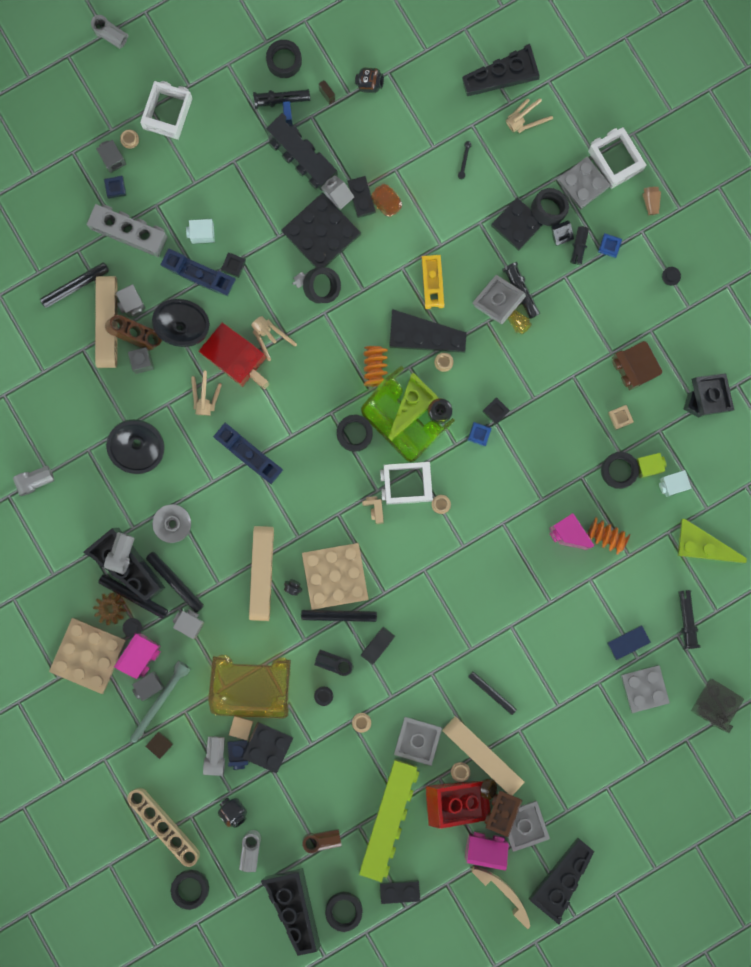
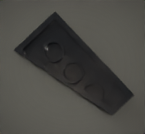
(510, 71)
(421, 334)
(558, 886)

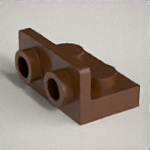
(503, 813)

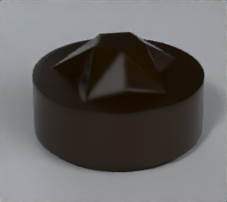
(488, 789)

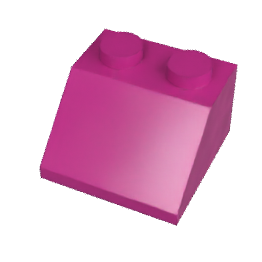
(570, 533)
(138, 656)
(487, 851)

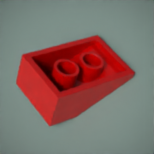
(232, 354)
(456, 804)

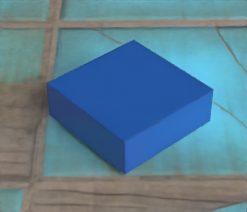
(287, 112)
(610, 245)
(479, 434)

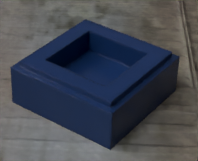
(115, 187)

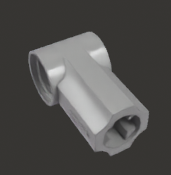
(109, 31)
(28, 482)
(117, 559)
(214, 761)
(250, 852)

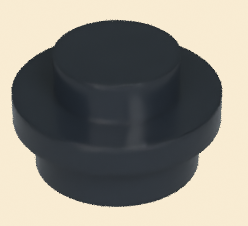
(671, 276)
(292, 587)
(131, 627)
(323, 696)

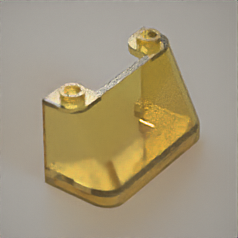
(249, 689)

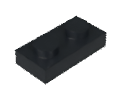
(362, 197)
(400, 892)

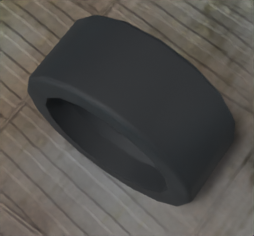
(279, 45)
(555, 196)
(335, 285)
(354, 447)
(618, 484)
(377, 645)
(189, 905)
(344, 927)

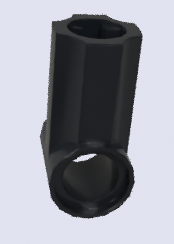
(331, 662)

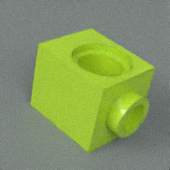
(651, 465)

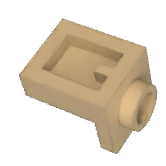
(377, 511)

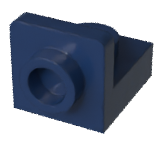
(235, 751)

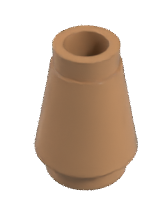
(652, 200)

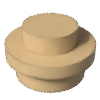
(129, 139)
(443, 362)
(441, 504)
(361, 722)
(460, 772)

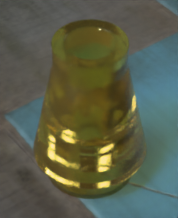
(519, 322)

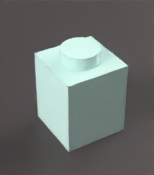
(201, 231)
(674, 483)

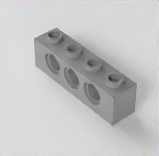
(152, 245)

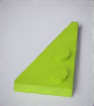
(413, 405)
(699, 544)

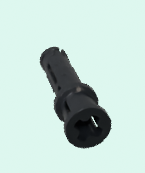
(268, 99)
(518, 281)
(689, 630)

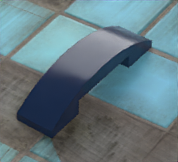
(197, 273)
(248, 453)

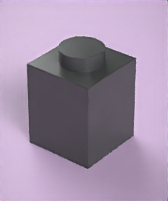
(111, 156)
(141, 360)
(147, 686)

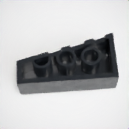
(299, 152)
(138, 574)
(292, 902)

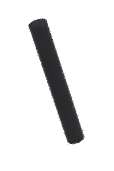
(492, 693)

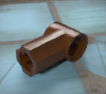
(324, 840)

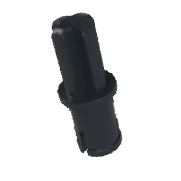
(579, 245)

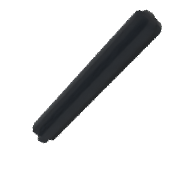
(74, 285)
(172, 579)
(125, 592)
(329, 615)

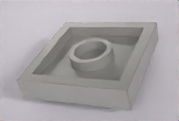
(583, 183)
(499, 299)
(645, 689)
(418, 741)
(528, 827)

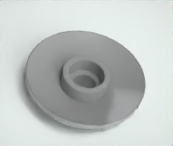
(162, 521)

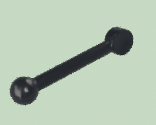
(461, 175)

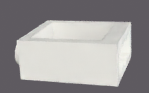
(162, 127)
(629, 172)
(427, 486)

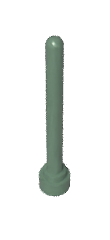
(180, 670)

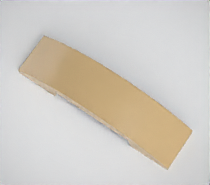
(486, 876)

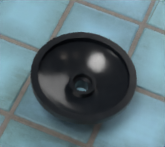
(182, 316)
(132, 456)

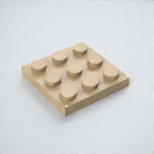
(335, 576)
(87, 656)

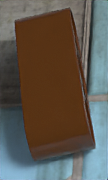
(124, 332)

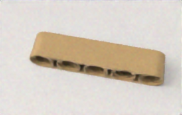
(105, 309)
(261, 573)
(483, 756)
(165, 837)

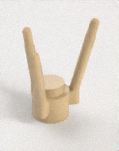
(515, 120)
(262, 328)
(203, 405)

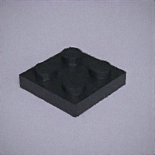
(517, 224)
(712, 394)
(267, 747)

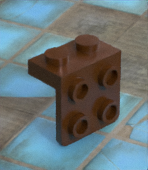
(636, 365)

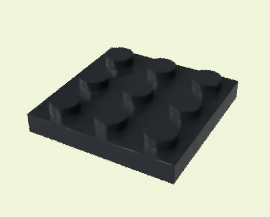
(321, 231)

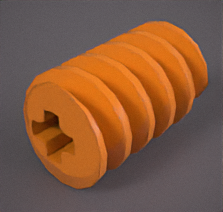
(375, 365)
(607, 536)

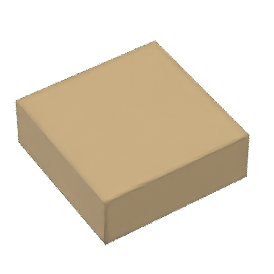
(260, 380)
(620, 417)
(241, 728)

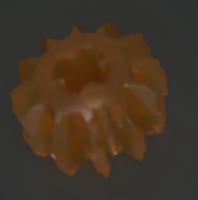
(386, 200)
(110, 600)

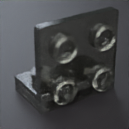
(717, 705)

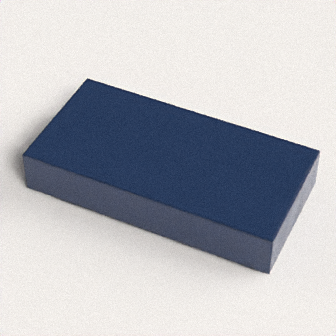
(628, 642)

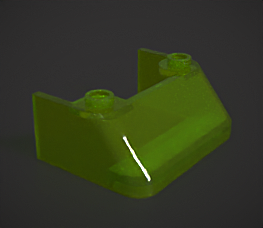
(381, 412)

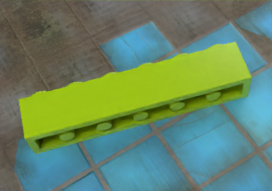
(388, 819)

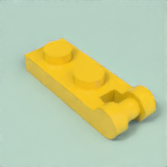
(432, 281)

